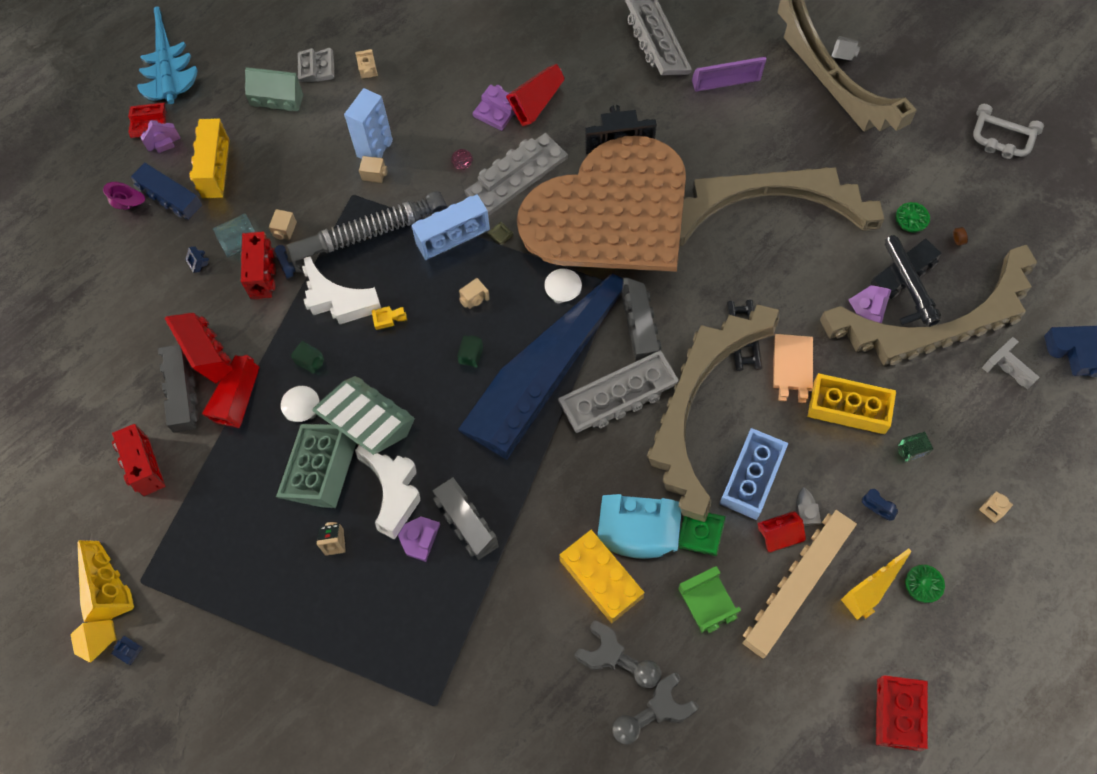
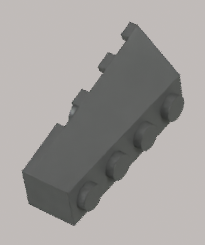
(639, 319)
(465, 518)

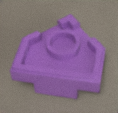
(159, 136)
(871, 303)
(418, 537)

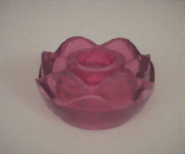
(461, 163)

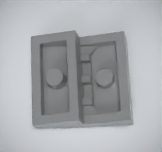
(315, 65)

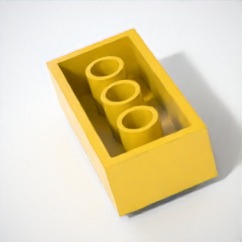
(210, 158)
(852, 403)
(601, 576)

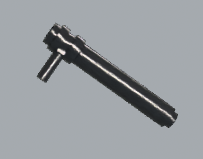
(924, 304)

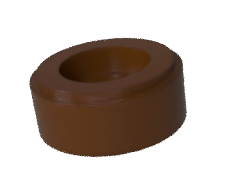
(960, 236)

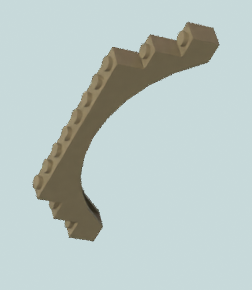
(863, 106)
(811, 184)
(899, 343)
(709, 350)

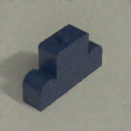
(1078, 344)

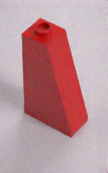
(534, 94)
(233, 393)

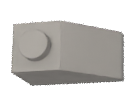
(845, 48)

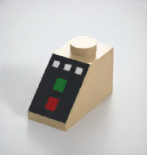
(331, 539)

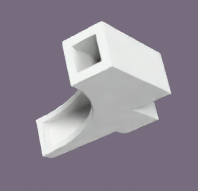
(343, 302)
(398, 496)

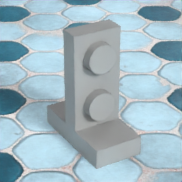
(1012, 365)

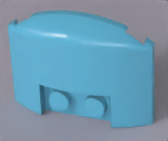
(639, 526)

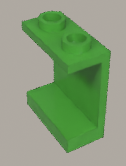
(708, 600)

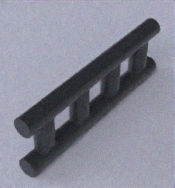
(756, 358)

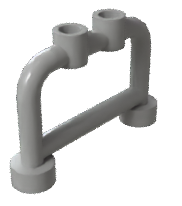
(984, 114)

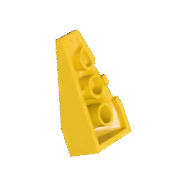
(101, 590)
(870, 591)

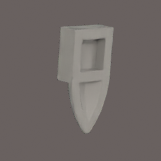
(807, 508)

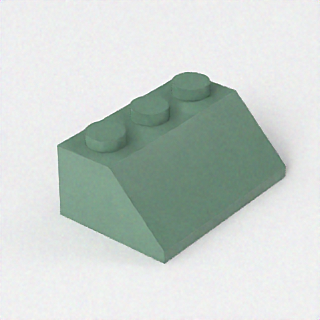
(273, 89)

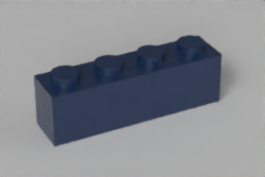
(166, 191)

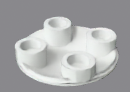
(563, 285)
(299, 403)

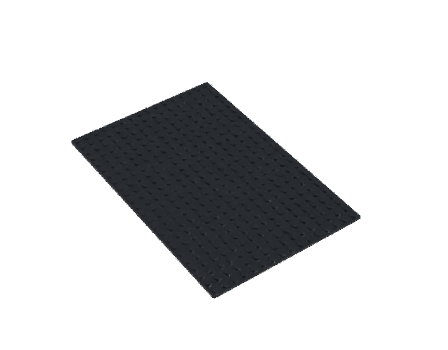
(372, 607)

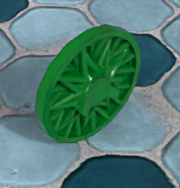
(912, 217)
(925, 583)

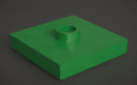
(700, 535)

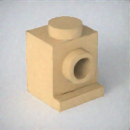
(366, 64)
(473, 294)
(999, 504)

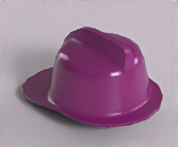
(122, 196)

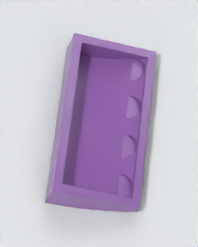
(728, 74)

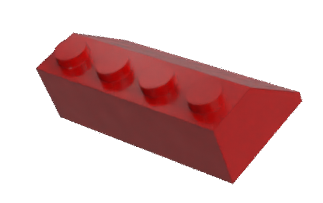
(200, 345)

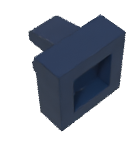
(196, 259)
(126, 650)

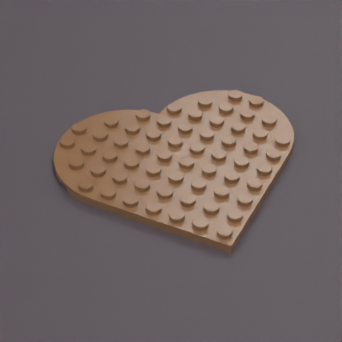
(614, 213)

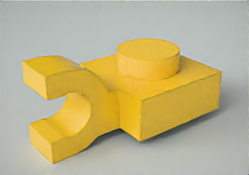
(385, 317)

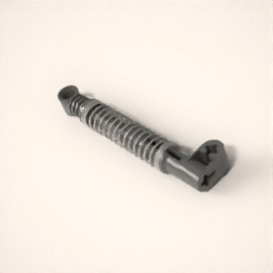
(328, 240)

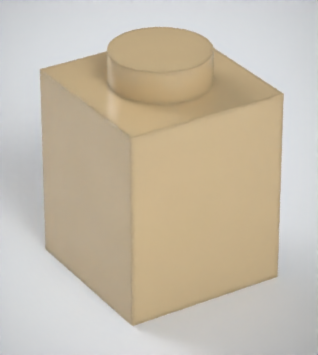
(372, 169)
(282, 224)

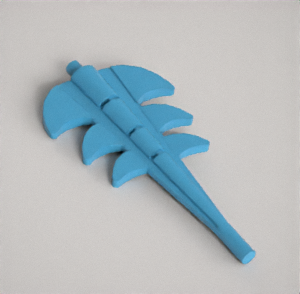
(166, 68)

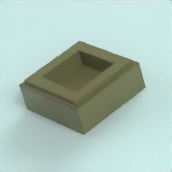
(500, 233)

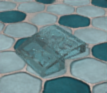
(231, 232)

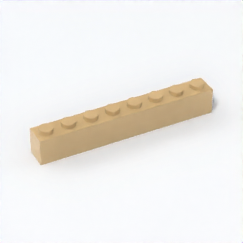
(799, 584)

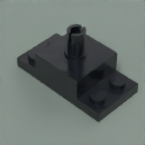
(617, 125)

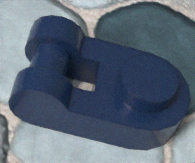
(288, 268)
(879, 505)

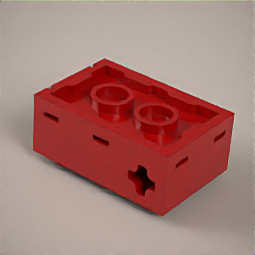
(257, 265)
(137, 460)
(902, 713)

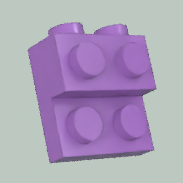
(494, 108)

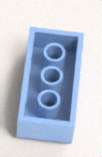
(368, 125)
(451, 226)
(753, 474)

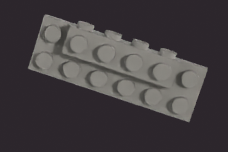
(657, 37)
(516, 171)
(619, 392)

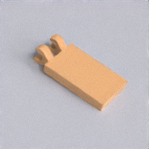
(793, 365)

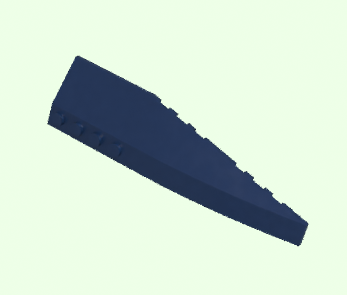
(534, 374)

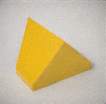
(92, 639)

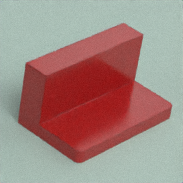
(782, 531)

